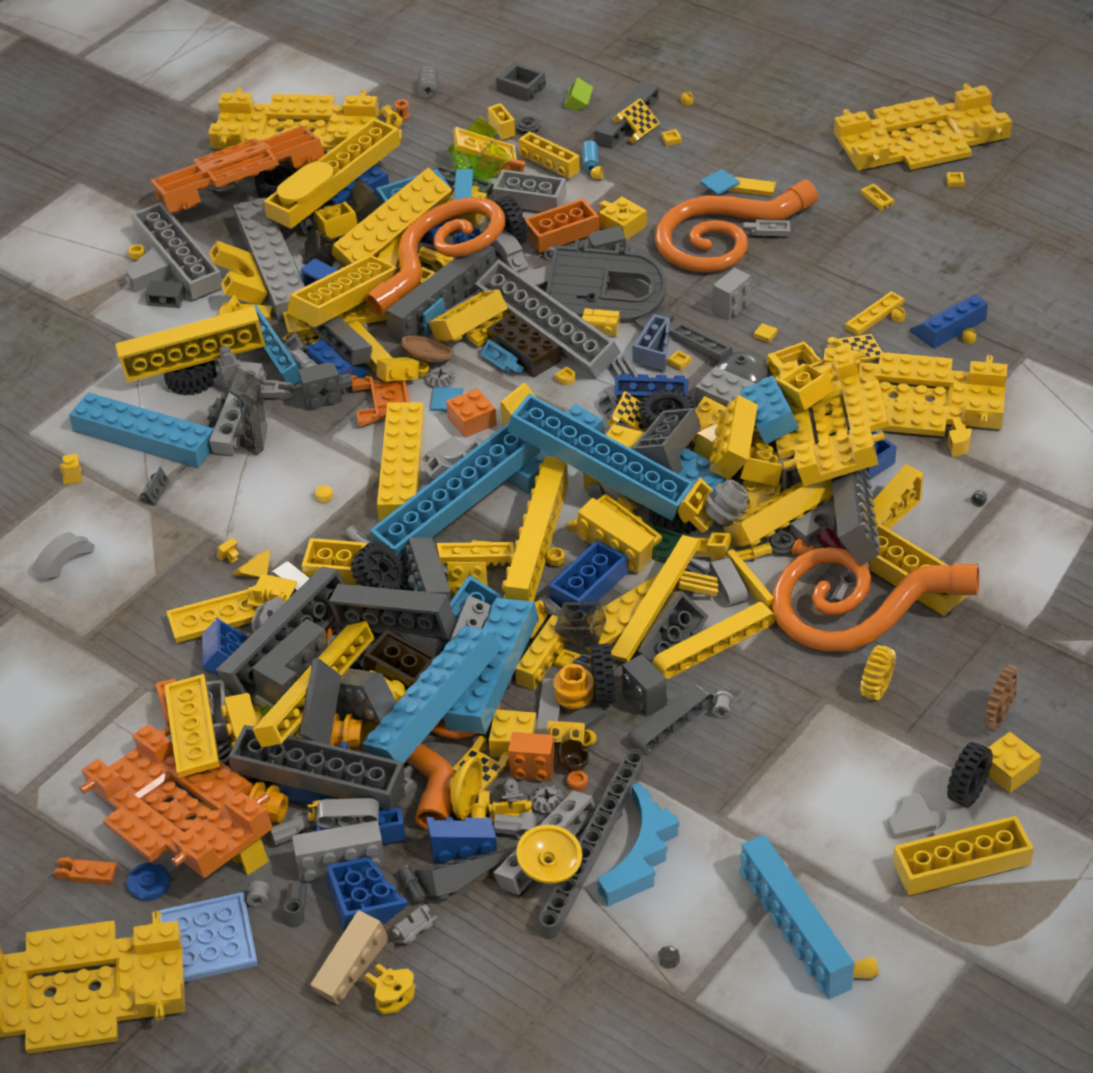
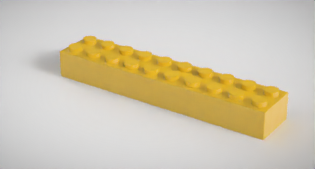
(348, 162)
(537, 531)

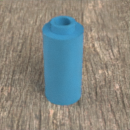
(590, 155)

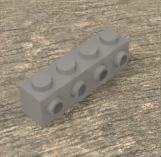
(472, 614)

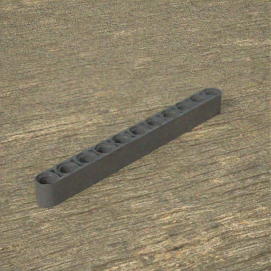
(613, 799)

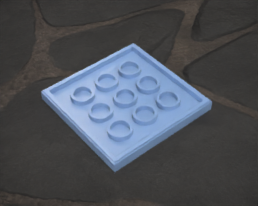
(214, 936)

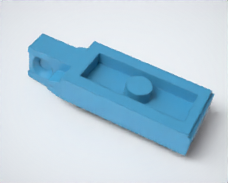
(501, 357)

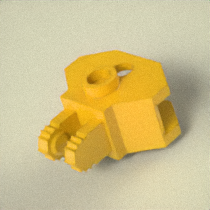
(390, 987)

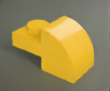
(959, 438)
(714, 547)

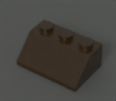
(397, 659)

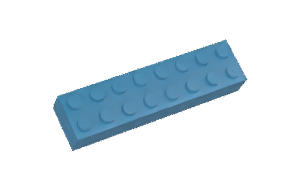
(142, 429)
(512, 627)
(433, 694)
(796, 917)

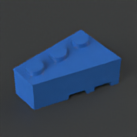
(460, 839)

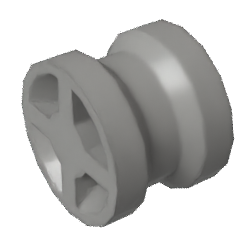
(258, 894)

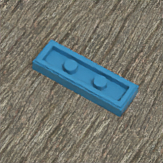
(463, 183)

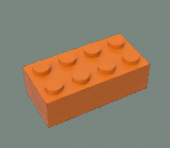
(562, 225)

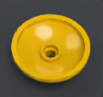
(465, 786)
(549, 844)

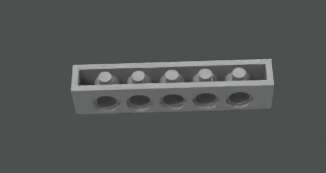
(229, 425)
(571, 815)

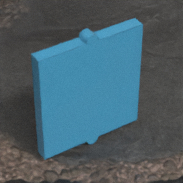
(720, 182)
(431, 313)
(441, 395)

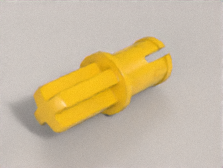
(755, 552)

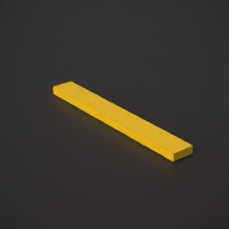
(655, 598)

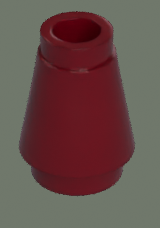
(829, 539)

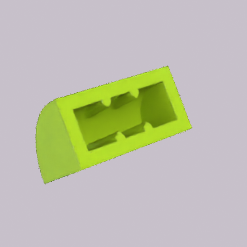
(578, 95)

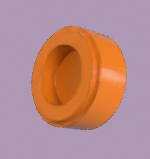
(577, 781)

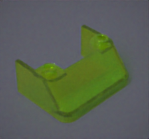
(488, 161)

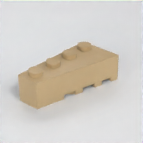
(350, 957)

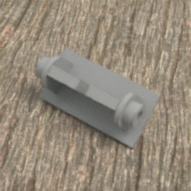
(511, 790)
(407, 931)

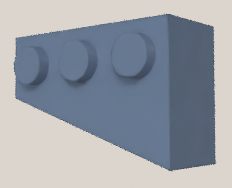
(653, 343)

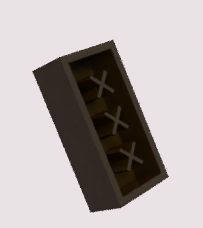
(528, 344)

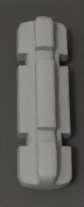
(551, 607)

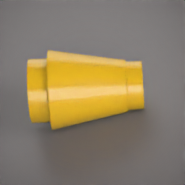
(866, 968)

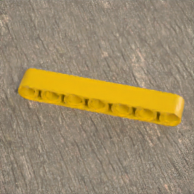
(714, 640)

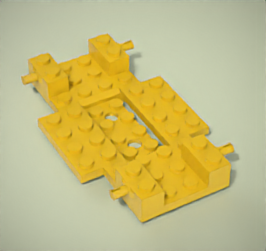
(244, 120)
(961, 125)
(970, 395)
(843, 451)
(142, 984)

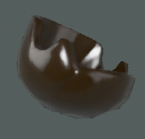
(572, 755)

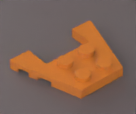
(382, 393)

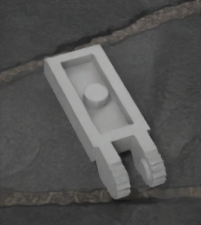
(276, 389)

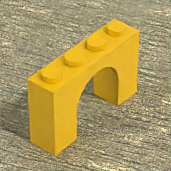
(245, 279)

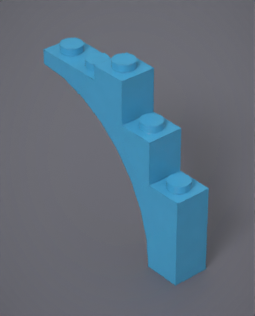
(637, 869)

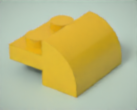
(693, 506)

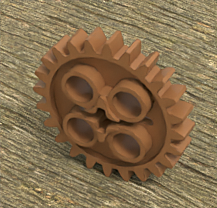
(1001, 697)

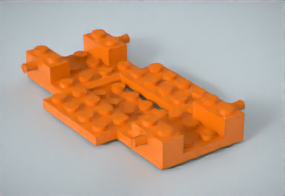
(180, 187)
(146, 778)

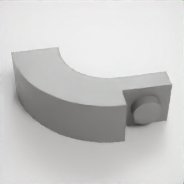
(511, 251)
(439, 464)
(59, 552)

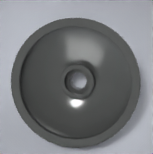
(745, 365)

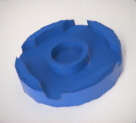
(148, 881)

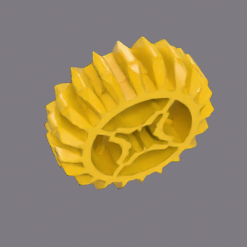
(878, 672)

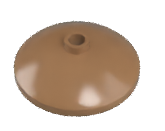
(427, 349)

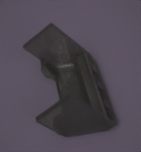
(248, 391)

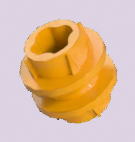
(573, 687)
(347, 731)
(278, 802)

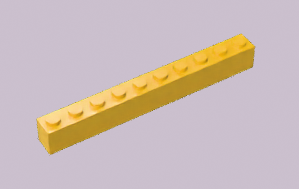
(289, 709)

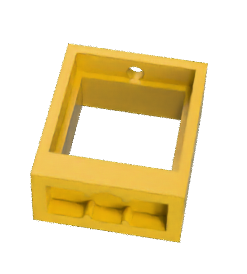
(792, 353)

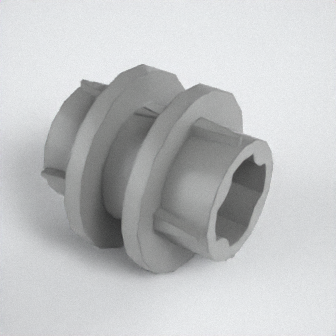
(725, 504)

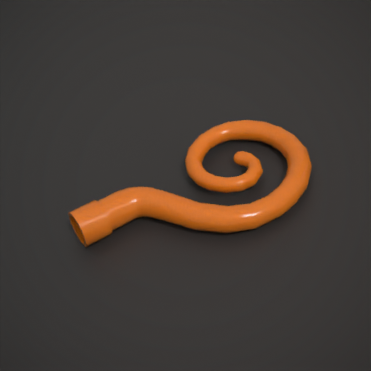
(794, 200)
(409, 277)
(955, 579)
(436, 799)

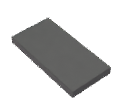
(320, 703)

